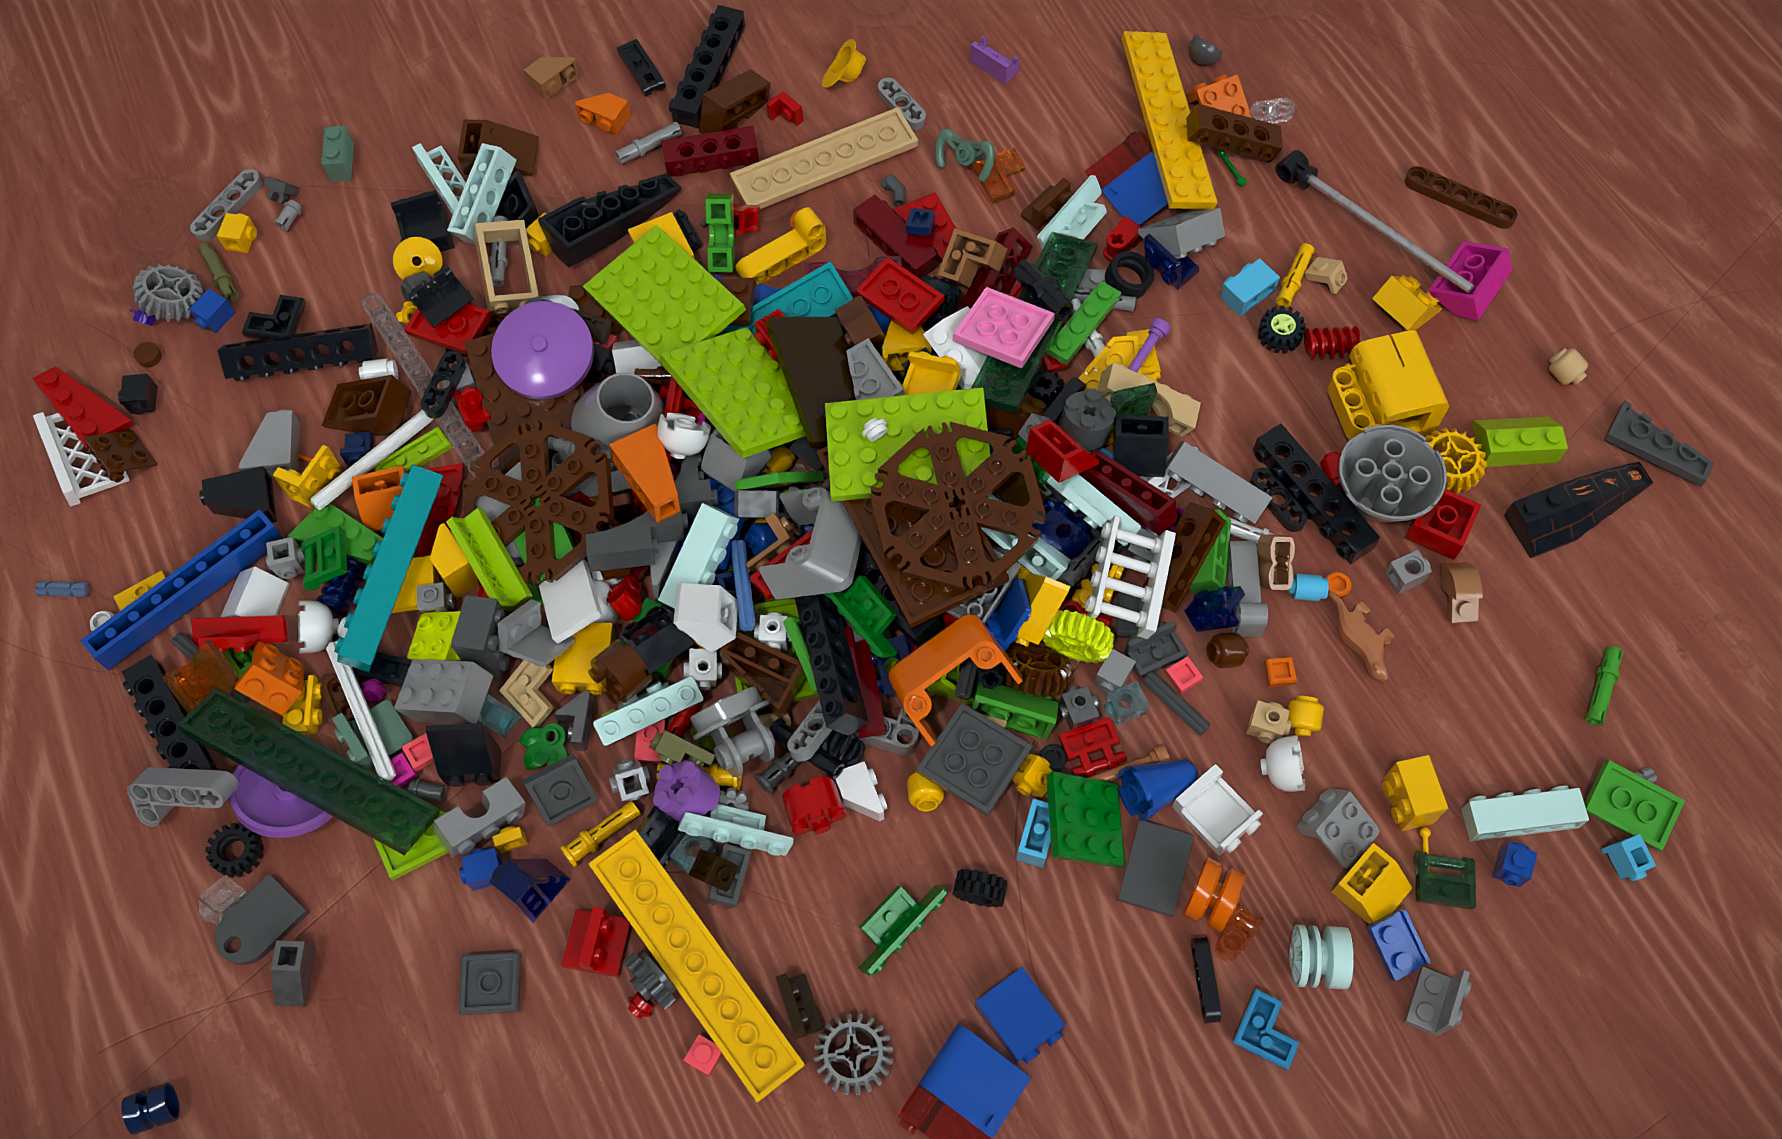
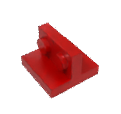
(597, 942)

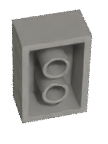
(443, 691)

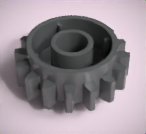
(650, 979)

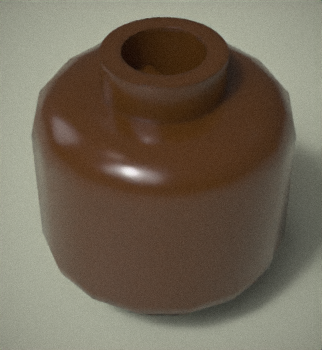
(1227, 650)

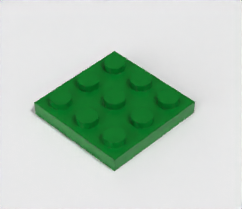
(1084, 820)

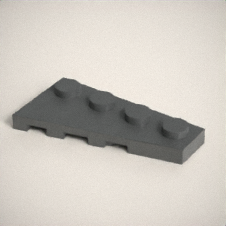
(1659, 447)

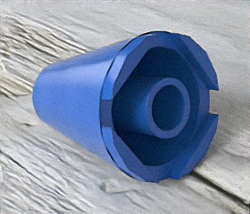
(1154, 785)

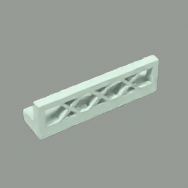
(435, 173)

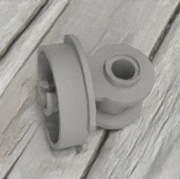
(736, 750)

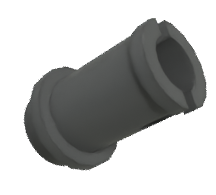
(427, 790)

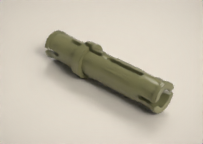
(221, 277)

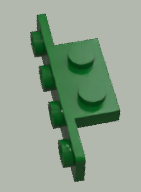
(867, 613)
(894, 921)

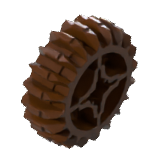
(1041, 669)

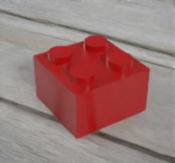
(1446, 525)

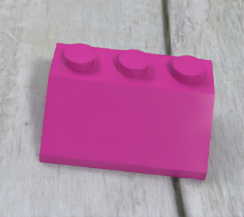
(1482, 266)

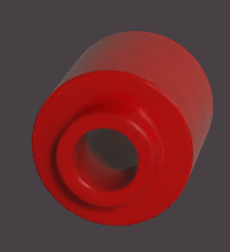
(1330, 468)

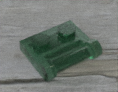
(1134, 400)
(1442, 888)

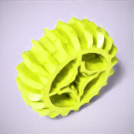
(1079, 637)

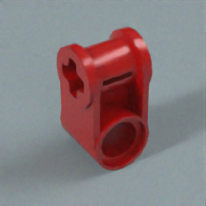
(1122, 238)
(625, 597)

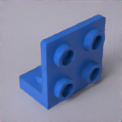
(1010, 615)

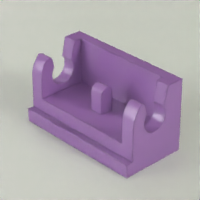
(993, 62)

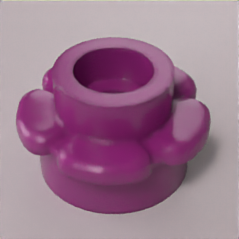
(373, 690)

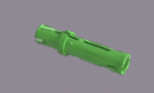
(1606, 679)

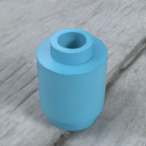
(1309, 587)

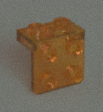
(201, 676)

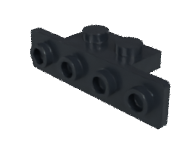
(660, 834)

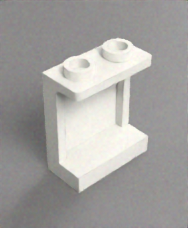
(1216, 812)

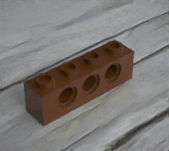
(1234, 133)
(1193, 541)

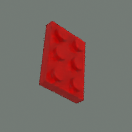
(900, 295)
(451, 333)

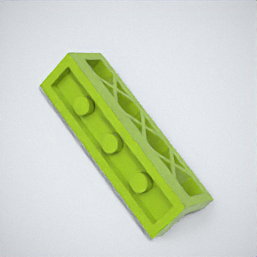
(490, 559)

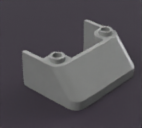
(828, 560)

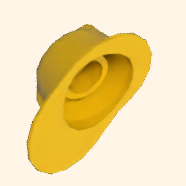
(845, 66)

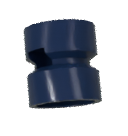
(145, 1109)

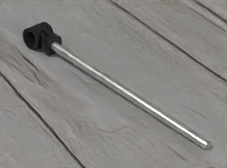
(1296, 167)

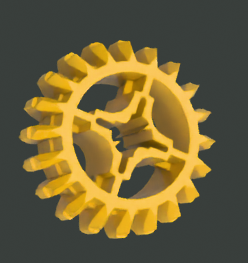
(1456, 453)

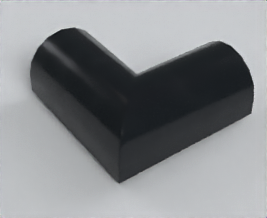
(281, 323)

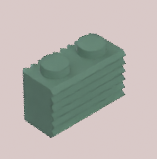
(337, 153)

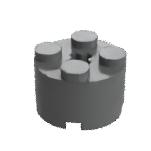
(1088, 418)

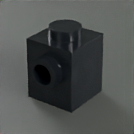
(138, 394)

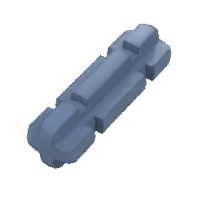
(62, 589)

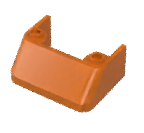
(938, 656)

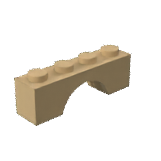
(1168, 403)

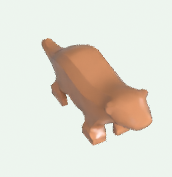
(1362, 637)

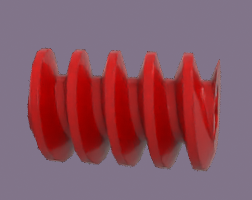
(1331, 341)

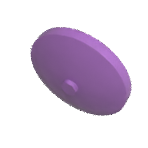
(542, 350)
(271, 809)

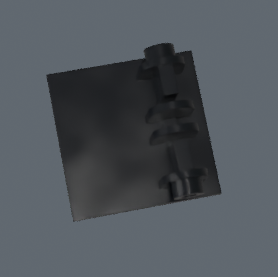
(440, 296)

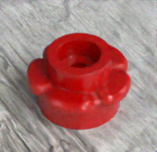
(639, 1006)

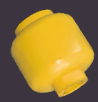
(1305, 715)
(923, 793)

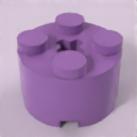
(685, 789)

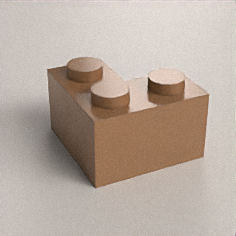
(966, 253)

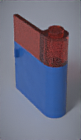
(1131, 179)
(963, 1091)

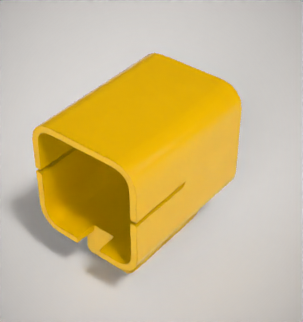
(1388, 388)

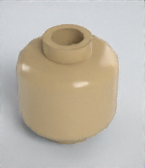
(1568, 366)

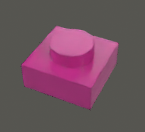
(403, 770)

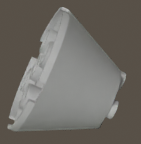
(1391, 474)

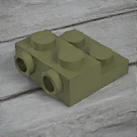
(673, 748)

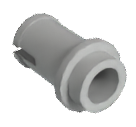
(288, 214)

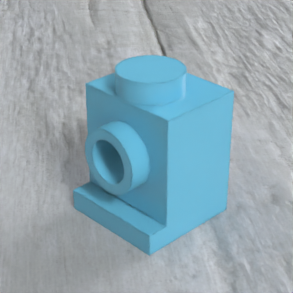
(1630, 857)

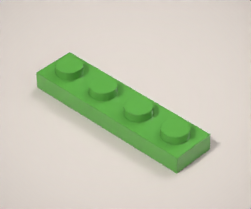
(1083, 322)

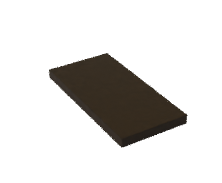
(814, 367)

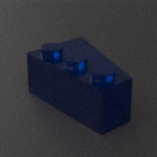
(529, 884)

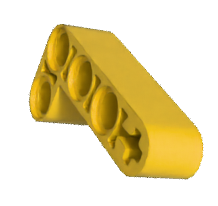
(785, 251)

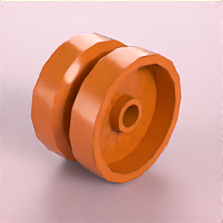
(1219, 896)

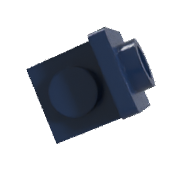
(920, 222)
(356, 446)

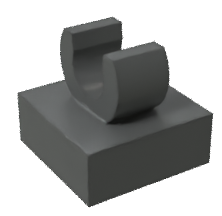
(281, 188)

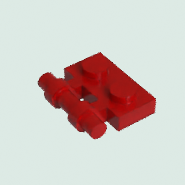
(1088, 740)

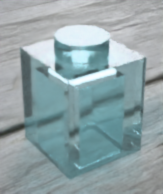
(498, 716)

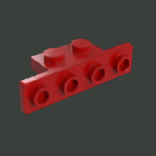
(239, 631)

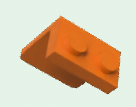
(1222, 94)
(272, 678)

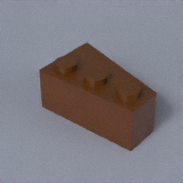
(733, 101)

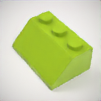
(1520, 441)

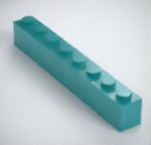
(389, 568)

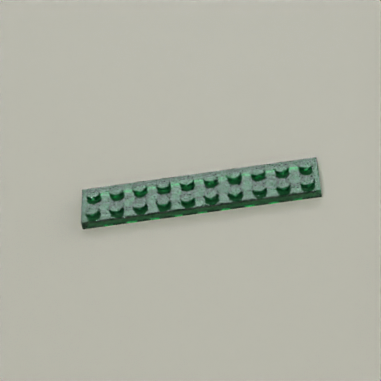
(1006, 384)
(309, 770)

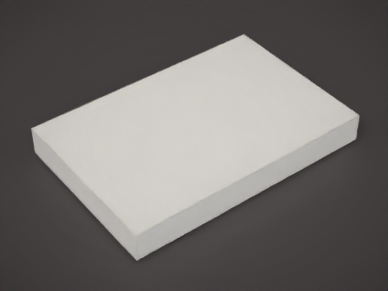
(570, 602)

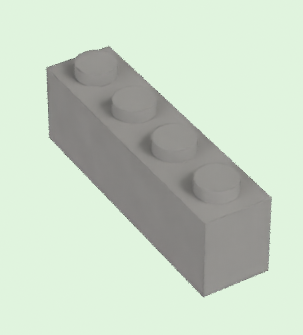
(1218, 482)

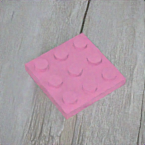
(1003, 327)

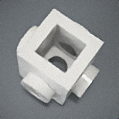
(772, 632)
(703, 660)

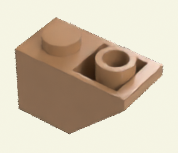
(551, 74)

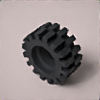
(219, 845)
(980, 888)

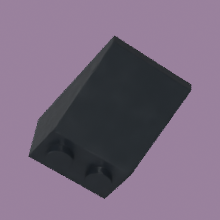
(464, 754)

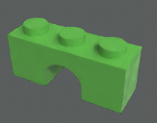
(721, 232)

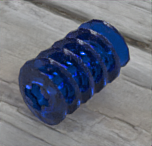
(339, 588)

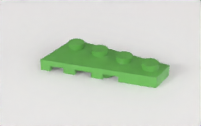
(358, 538)

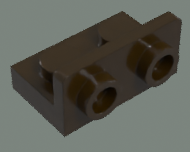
(799, 1005)

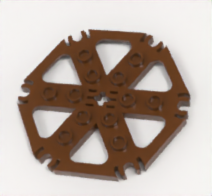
(551, 489)
(963, 530)

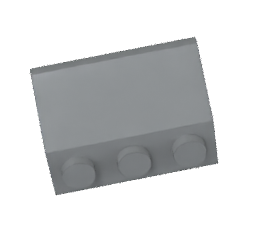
(1187, 231)

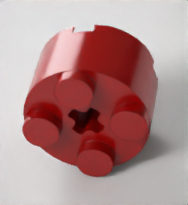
(813, 806)

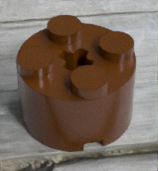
(620, 672)

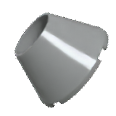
(617, 389)

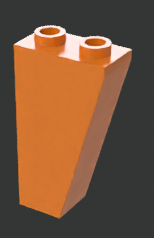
(647, 471)

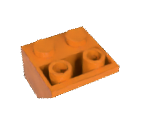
(375, 494)

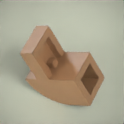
(1464, 590)

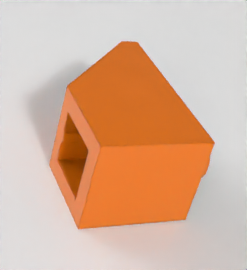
(604, 111)

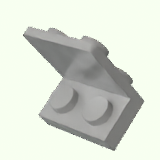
(527, 639)
(1437, 1001)

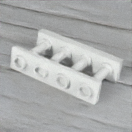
(1156, 571)

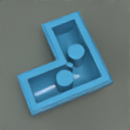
(1257, 1035)

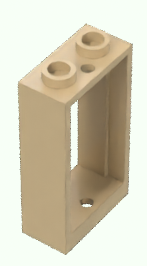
(501, 232)

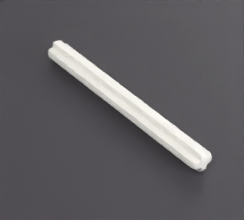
(370, 460)
(362, 716)

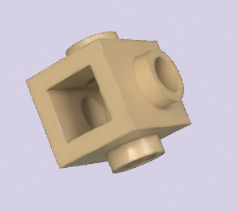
(1269, 722)

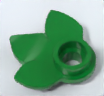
(541, 749)

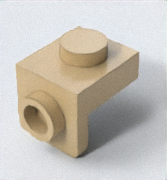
(1329, 272)

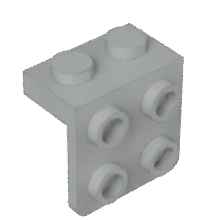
(1339, 825)

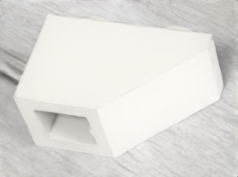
(858, 791)

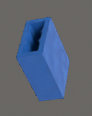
(1020, 1016)

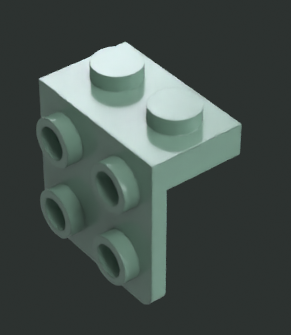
(390, 726)

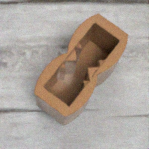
(1275, 561)

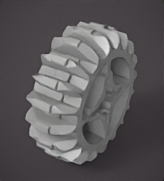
(169, 287)
(867, 1053)

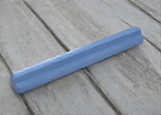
(742, 586)

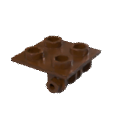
(119, 453)

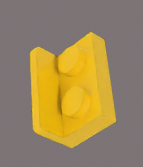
(305, 712)

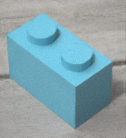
(1249, 287)
(1036, 835)

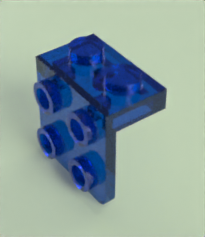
(1172, 270)

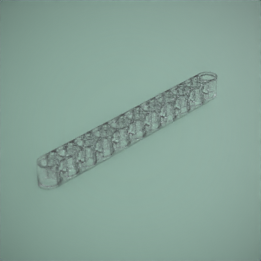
(403, 350)

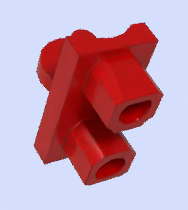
(471, 408)

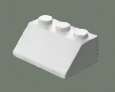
(941, 339)

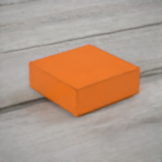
(1280, 672)

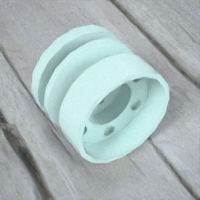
(1326, 956)

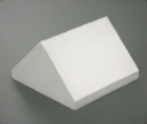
(632, 355)
(255, 594)

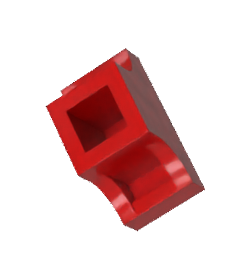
(746, 218)

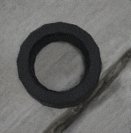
(1139, 265)

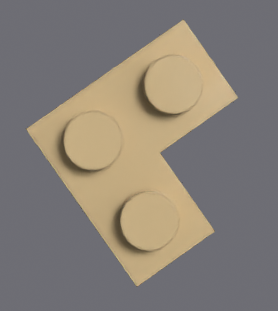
(524, 695)

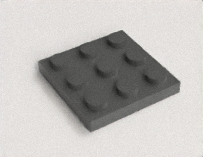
(974, 759)

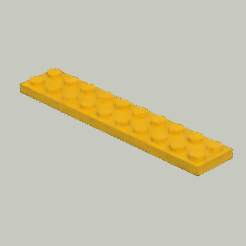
(1165, 115)
(697, 966)

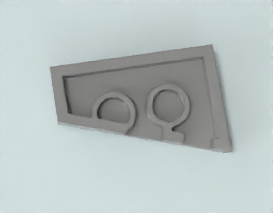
(871, 374)

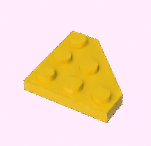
(1118, 350)

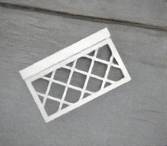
(62, 463)

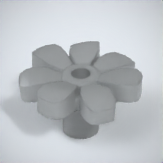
(734, 799)

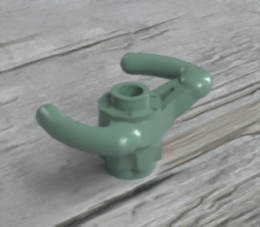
(966, 151)

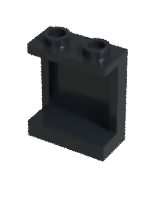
(424, 218)

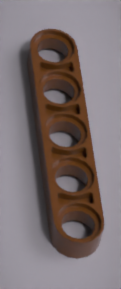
(1472, 196)

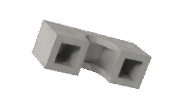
(461, 833)

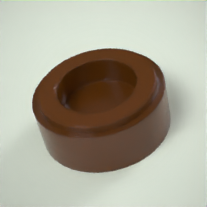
(147, 354)

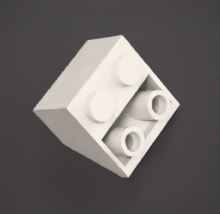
(706, 614)

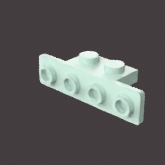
(1078, 214)
(1093, 503)
(648, 708)
(736, 827)

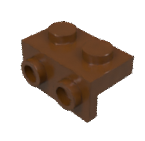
(1047, 203)

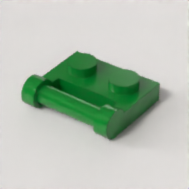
(330, 557)

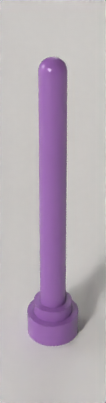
(1158, 329)

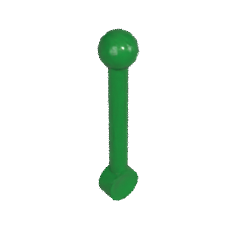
(1241, 181)

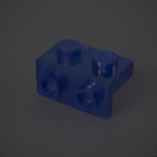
(1214, 608)

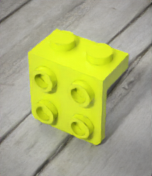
(434, 637)

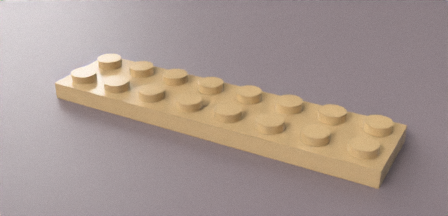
(824, 159)

